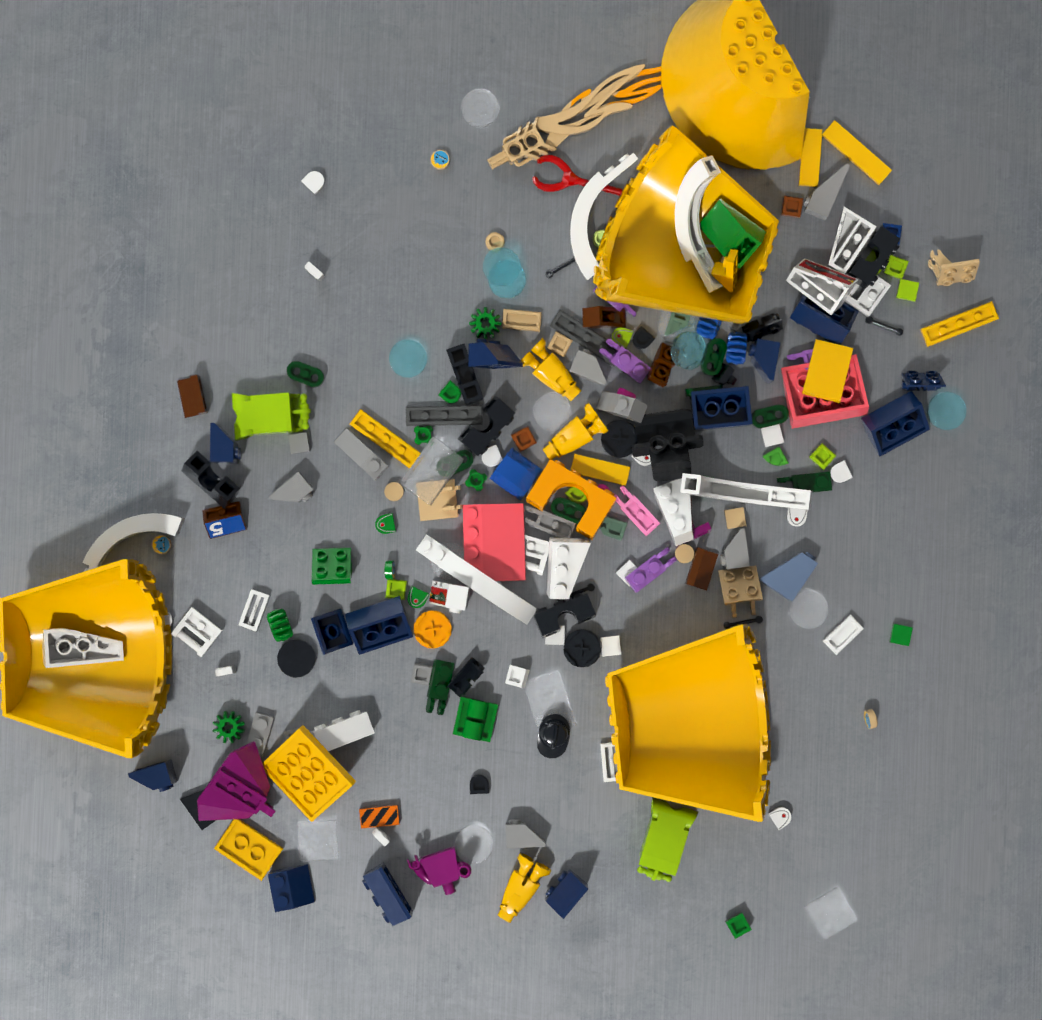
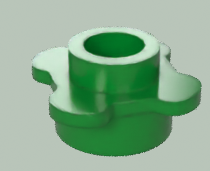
(419, 431)
(477, 485)

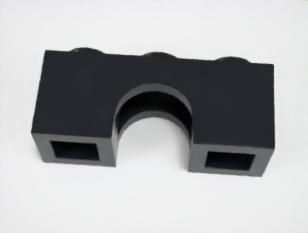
(883, 244)
(464, 374)
(499, 416)
(200, 472)
(579, 607)

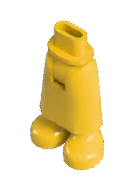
(551, 371)
(575, 434)
(521, 887)

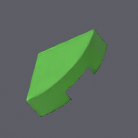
(776, 457)

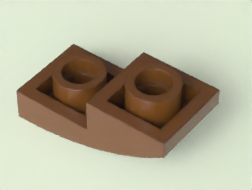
(661, 365)

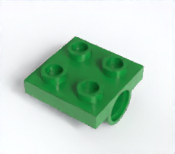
(331, 566)
(475, 719)

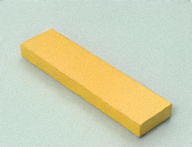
(856, 152)
(959, 324)
(385, 438)

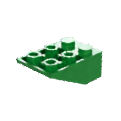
(732, 230)

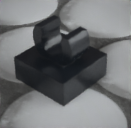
(725, 375)

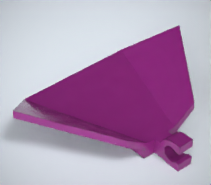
(236, 788)

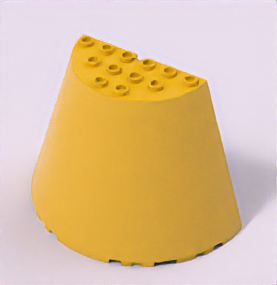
(734, 85)
(641, 249)
(94, 703)
(695, 725)

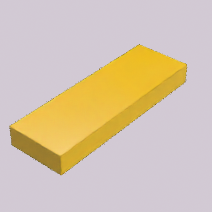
(810, 158)
(600, 469)

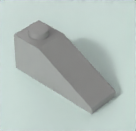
(823, 198)
(622, 406)
(361, 454)

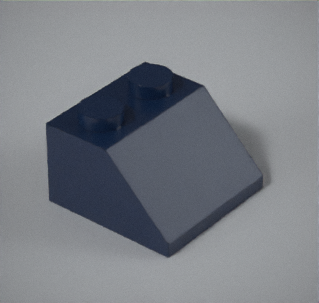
(492, 355)
(764, 358)
(222, 446)
(156, 776)
(291, 887)
(566, 893)

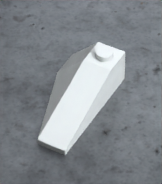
(72, 647)

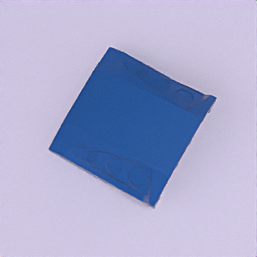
(516, 474)

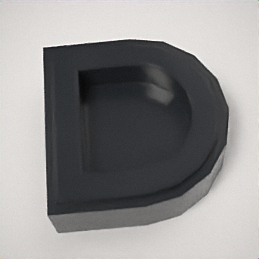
(642, 338)
(479, 784)

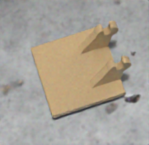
(949, 272)
(444, 506)
(740, 586)

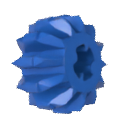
(708, 327)
(736, 348)

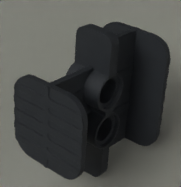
(665, 430)

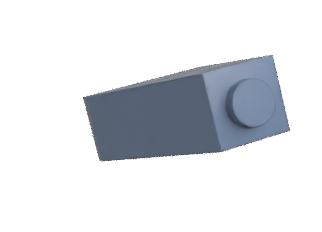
(791, 575)

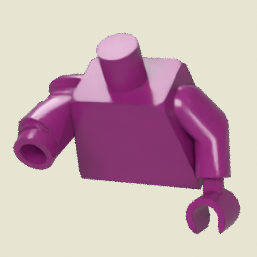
(441, 869)

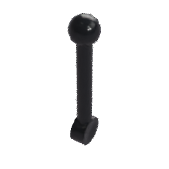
(549, 274)
(869, 320)
(590, 587)
(758, 619)

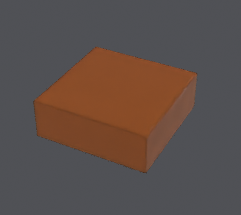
(792, 206)
(523, 439)

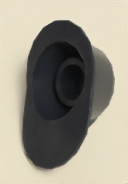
(553, 736)

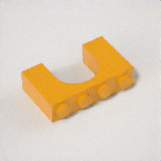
(556, 477)

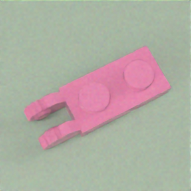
(637, 512)

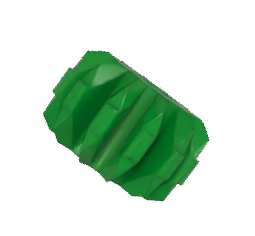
(492, 322)
(279, 625)
(234, 731)

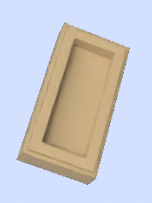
(521, 320)

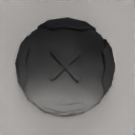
(619, 439)
(582, 648)
(296, 658)

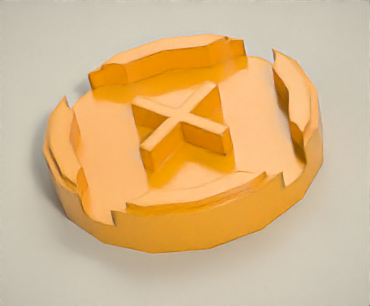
(432, 629)

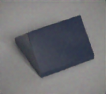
(331, 631)

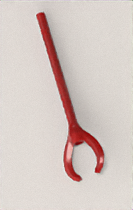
(569, 178)

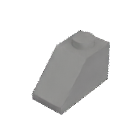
(587, 367)
(294, 490)
(736, 552)
(521, 835)

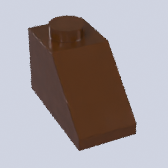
(603, 317)

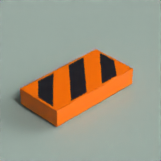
(379, 816)

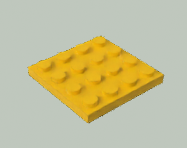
(307, 773)

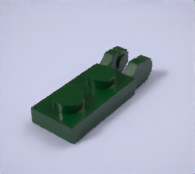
(813, 481)
(438, 689)

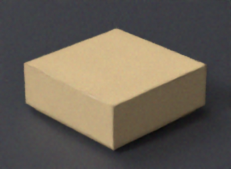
(559, 344)
(735, 518)

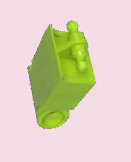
(269, 414)
(664, 840)

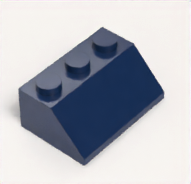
(831, 327)
(721, 408)
(895, 423)
(378, 625)
(387, 895)

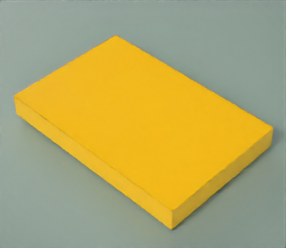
(827, 371)
(248, 848)

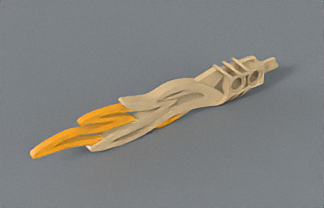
(558, 133)

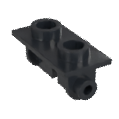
(771, 325)
(471, 671)

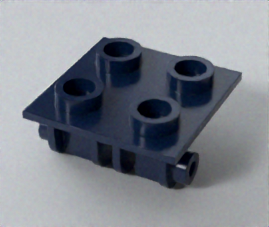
(928, 381)

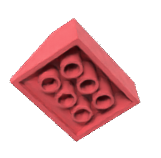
(810, 410)
(495, 540)

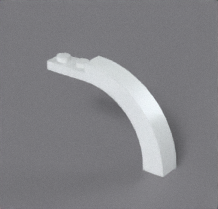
(687, 219)
(578, 226)
(745, 492)
(128, 527)
(476, 580)

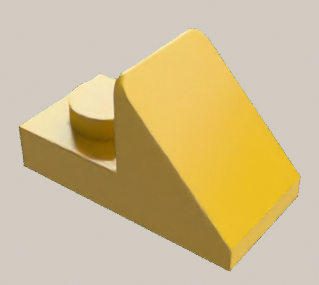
(727, 272)

